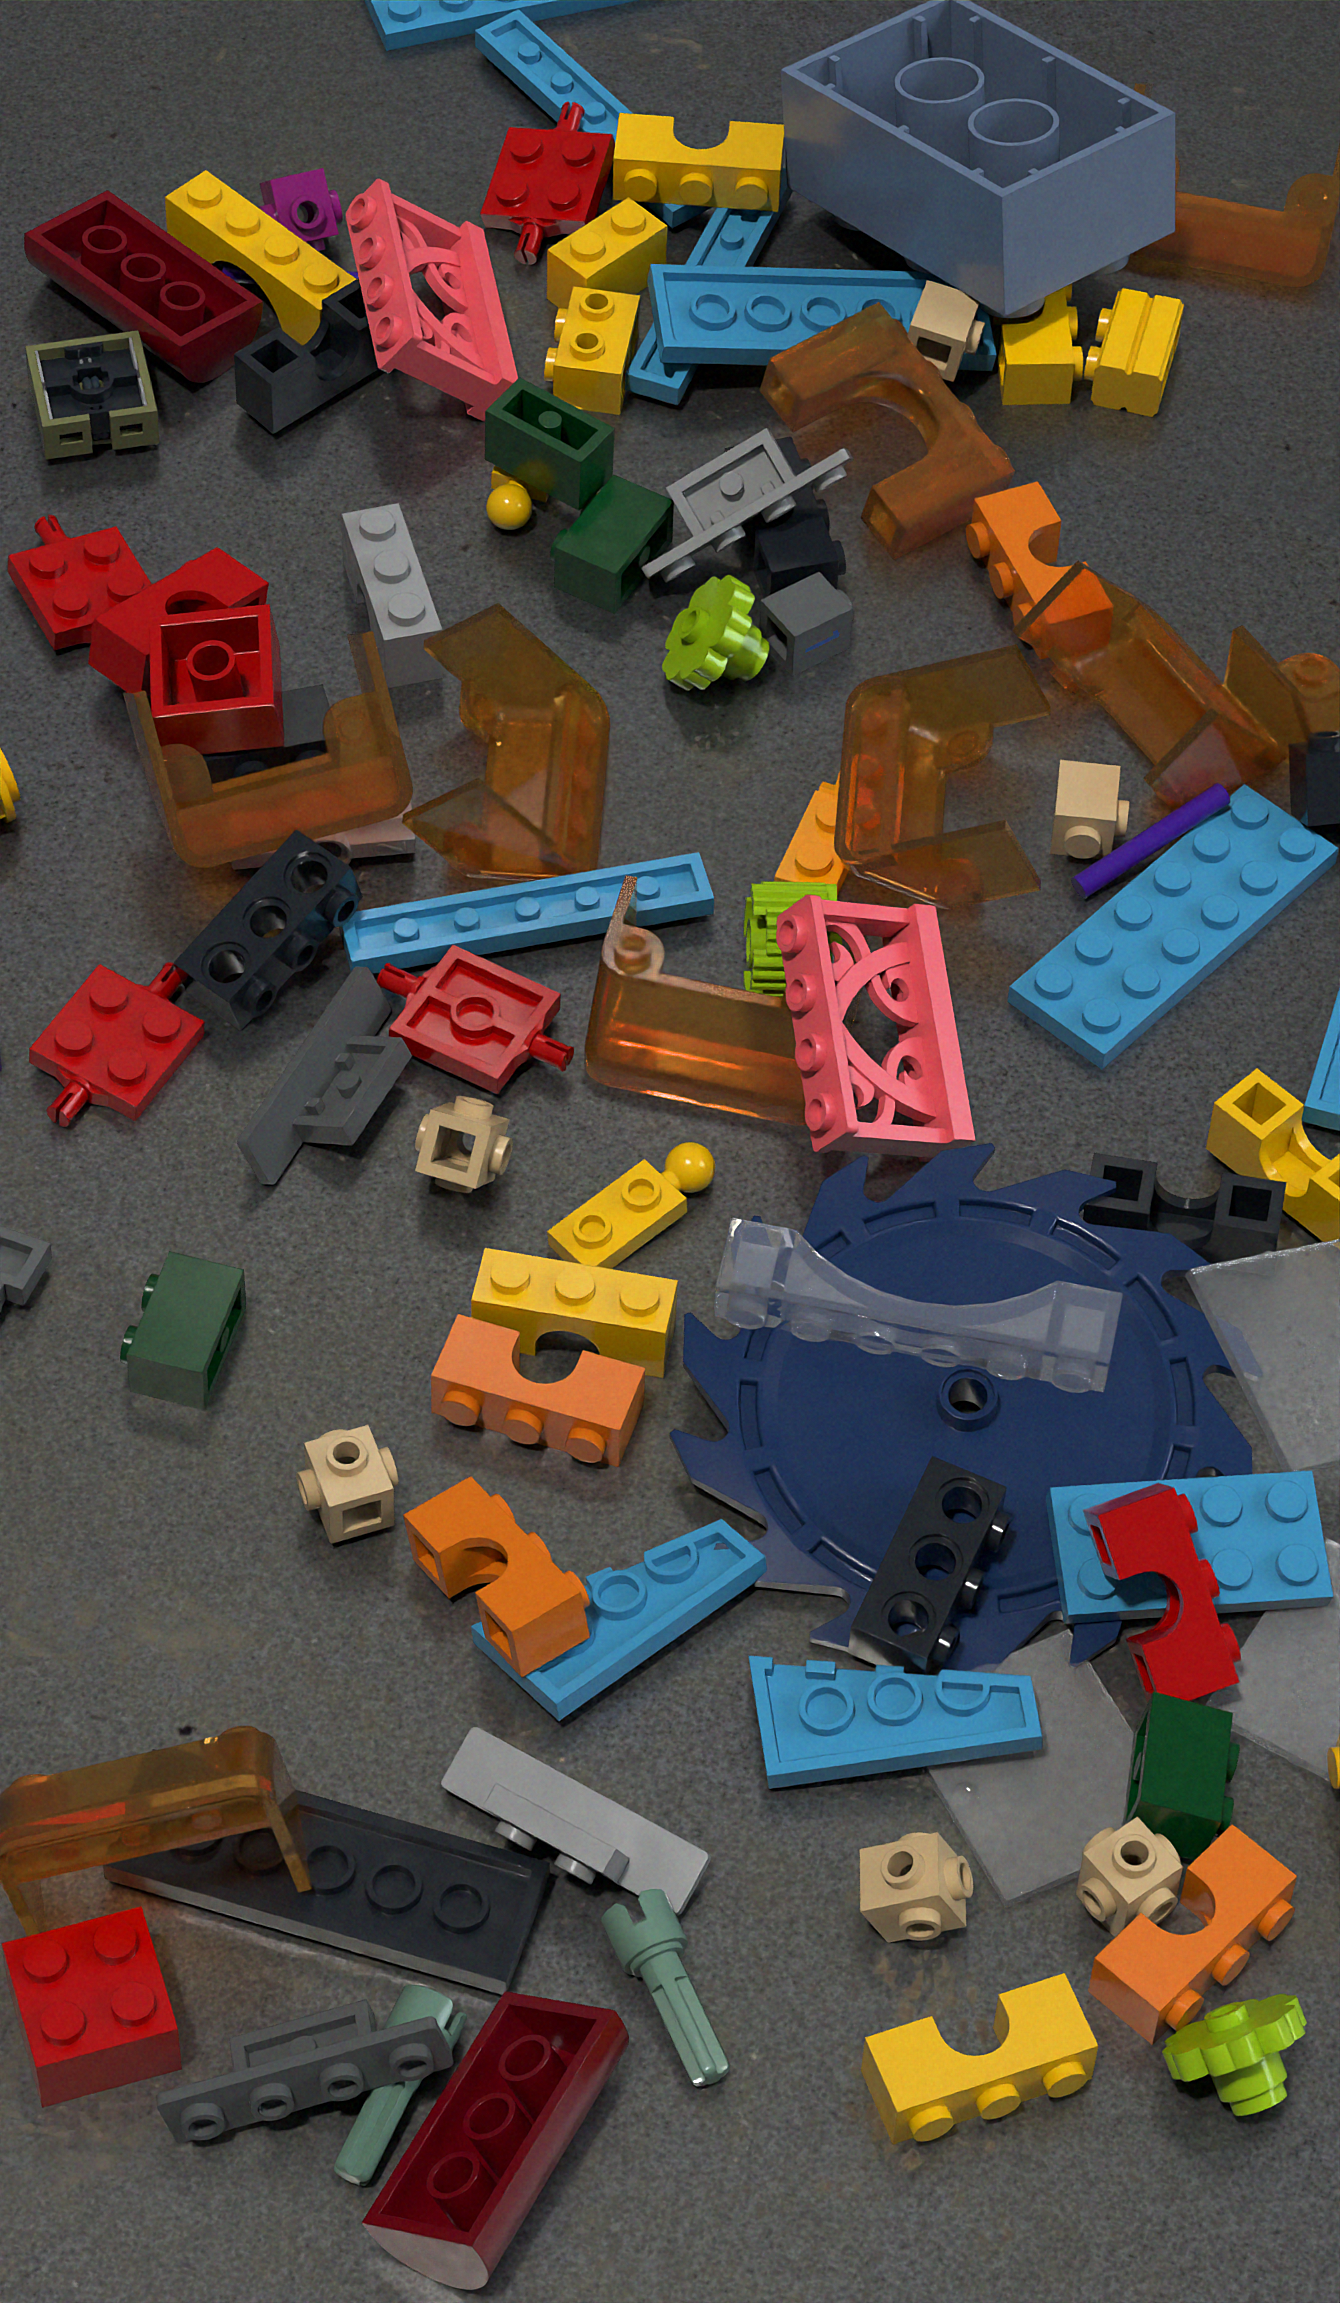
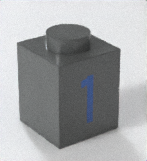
(806, 623)

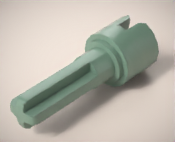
(654, 1952)
(387, 2103)

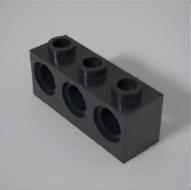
(269, 902)
(930, 1539)

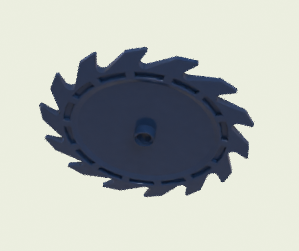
(839, 1437)

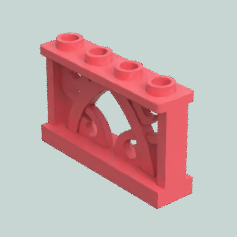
(470, 346)
(831, 1060)

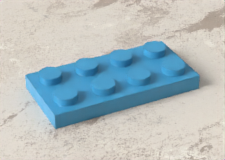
(1251, 1528)

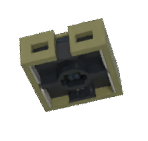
(92, 394)

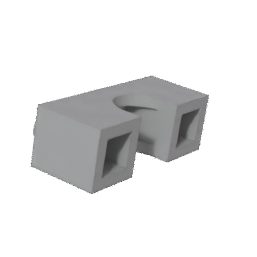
(392, 584)

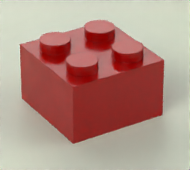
(217, 679)
(92, 2006)

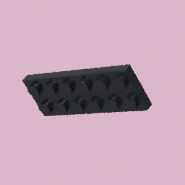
(374, 1890)

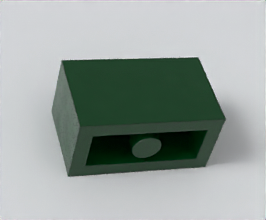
(549, 443)
(611, 543)
(184, 1330)
(1181, 1772)

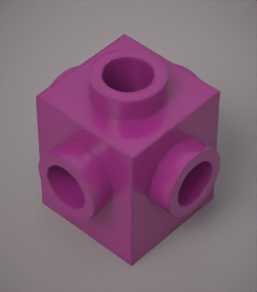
(309, 193)

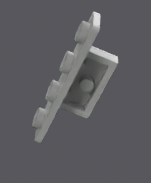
(735, 490)
(572, 1819)

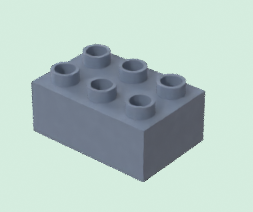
(980, 153)

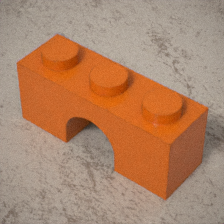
(1016, 538)
(583, 1414)
(473, 1539)
(1160, 1976)

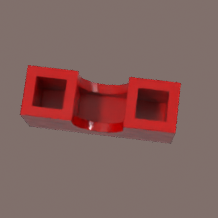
(122, 633)
(1188, 1647)

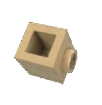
(945, 327)
(1087, 810)

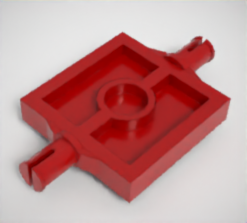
(548, 181)
(74, 579)
(475, 1018)
(116, 1043)

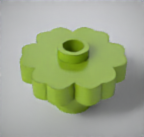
(715, 637)
(1239, 2050)

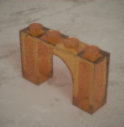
(876, 363)

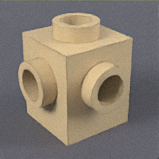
(443, 1149)
(349, 1483)
(1129, 1875)
(914, 1887)

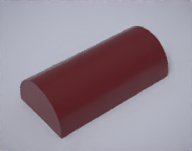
(148, 284)
(495, 2137)

